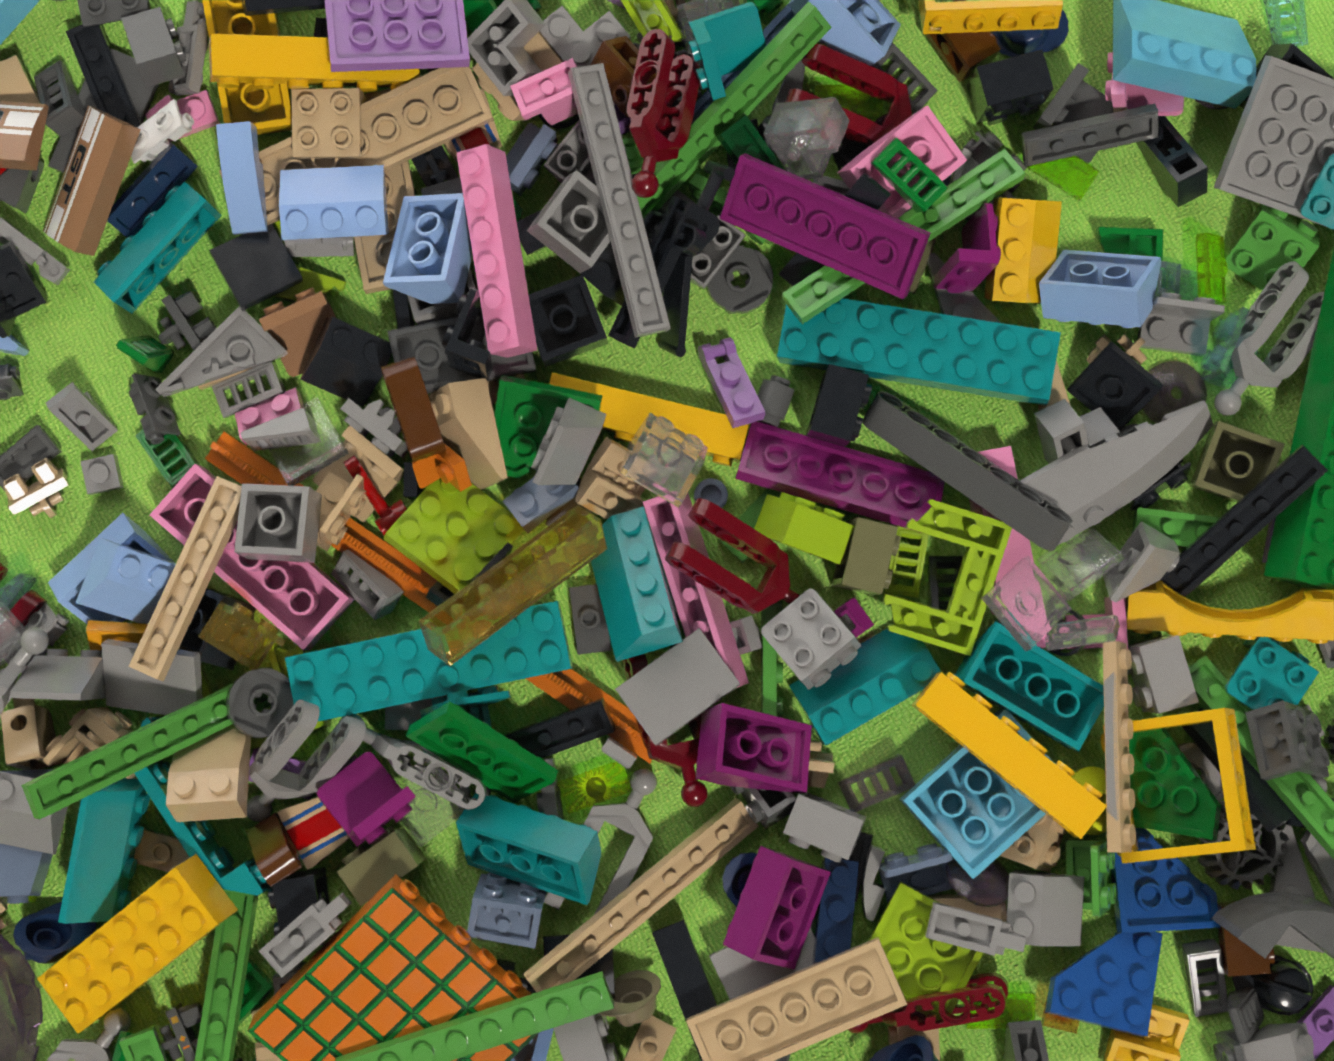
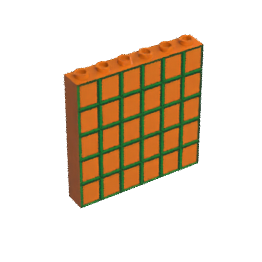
(383, 978)

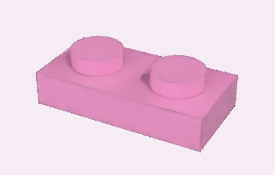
(268, 410)

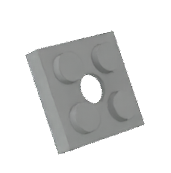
(377, 422)

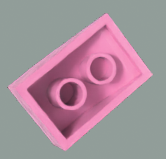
(925, 139)

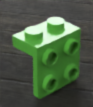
(1270, 243)
(1092, 861)

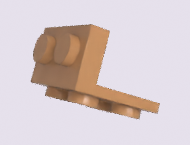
(297, 326)

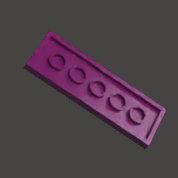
(824, 226)
(837, 475)

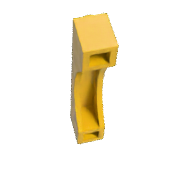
(1300, 616)

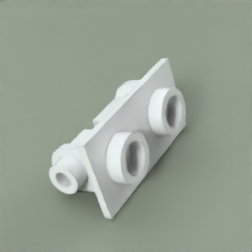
(157, 129)

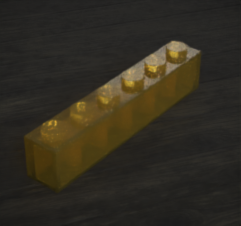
(513, 585)

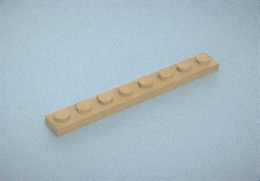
(642, 898)

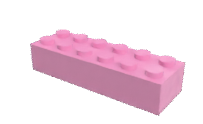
(289, 594)

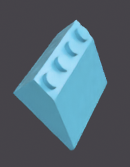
(1182, 52)
(971, 808)

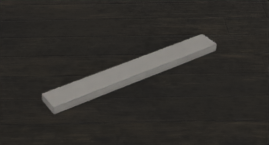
(619, 200)

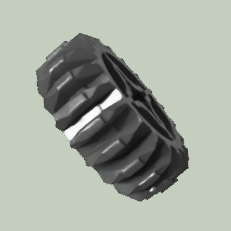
(1233, 866)

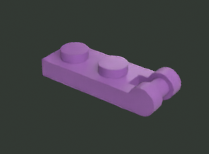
(731, 383)

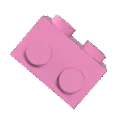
(1130, 96)

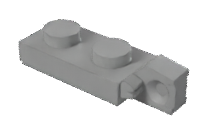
(194, 44)
(48, 266)
(972, 930)
(304, 934)

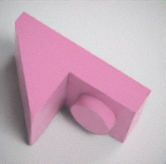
(197, 105)

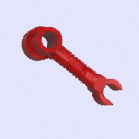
(387, 514)

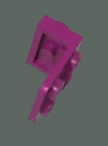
(976, 259)
(365, 799)

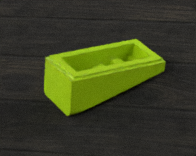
(917, 563)

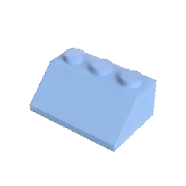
(858, 27)
(333, 202)
(430, 249)
(1100, 288)
(69, 580)
(124, 581)

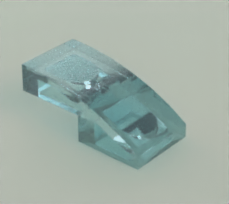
(1177, 280)

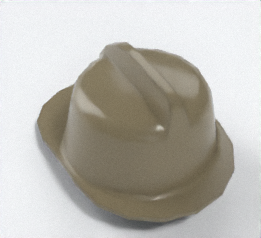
(634, 997)

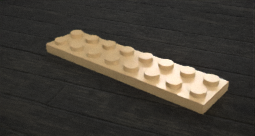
(394, 127)

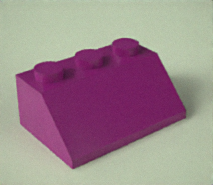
(776, 908)

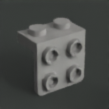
(811, 639)

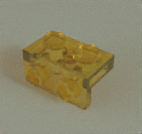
(239, 636)

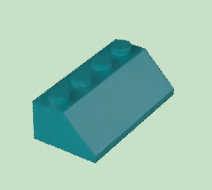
(156, 247)
(634, 588)
(877, 679)
(1033, 687)
(531, 847)
(104, 853)

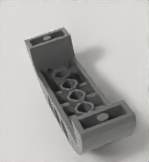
(1265, 917)

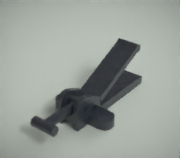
(675, 240)

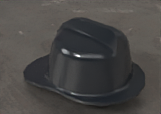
(1283, 990)

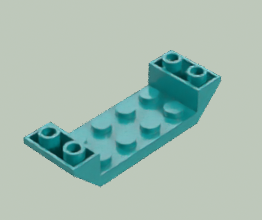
(198, 835)

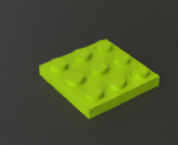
(453, 532)
(919, 962)

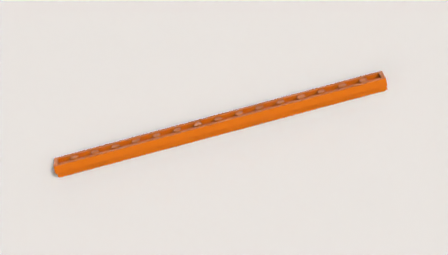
(564, 686)

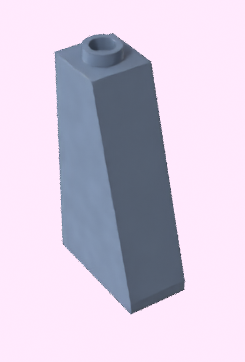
(23, 869)

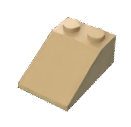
(470, 429)
(210, 778)

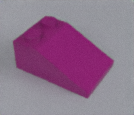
(753, 750)

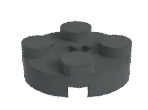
(758, 286)
(252, 685)

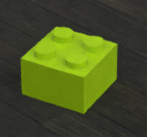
(804, 526)

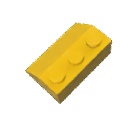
(1028, 248)

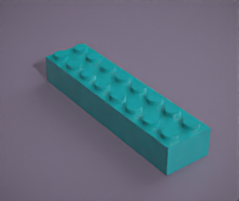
(925, 349)
(403, 670)

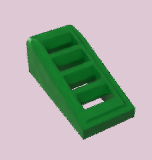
(927, 177)
(146, 352)
(157, 458)

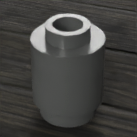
(775, 398)

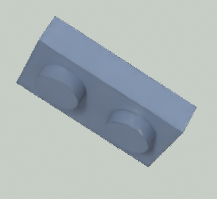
(528, 155)
(536, 503)

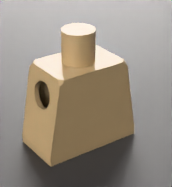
(27, 734)

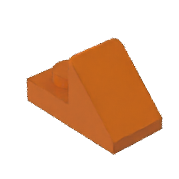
(447, 466)

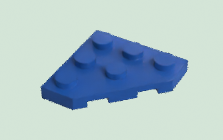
(1160, 894)
(1110, 984)

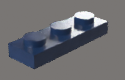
(150, 189)
(836, 910)

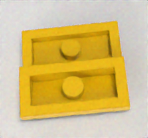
(1162, 1043)

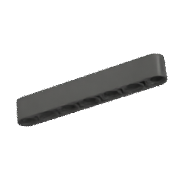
(967, 471)

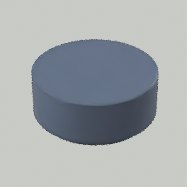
(713, 491)

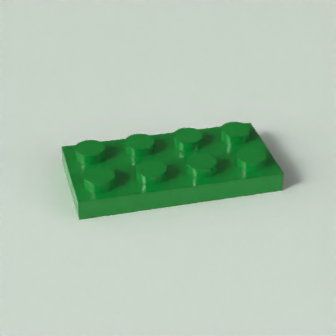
(482, 752)

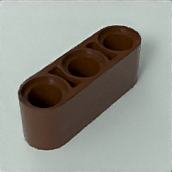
(413, 409)
(273, 849)

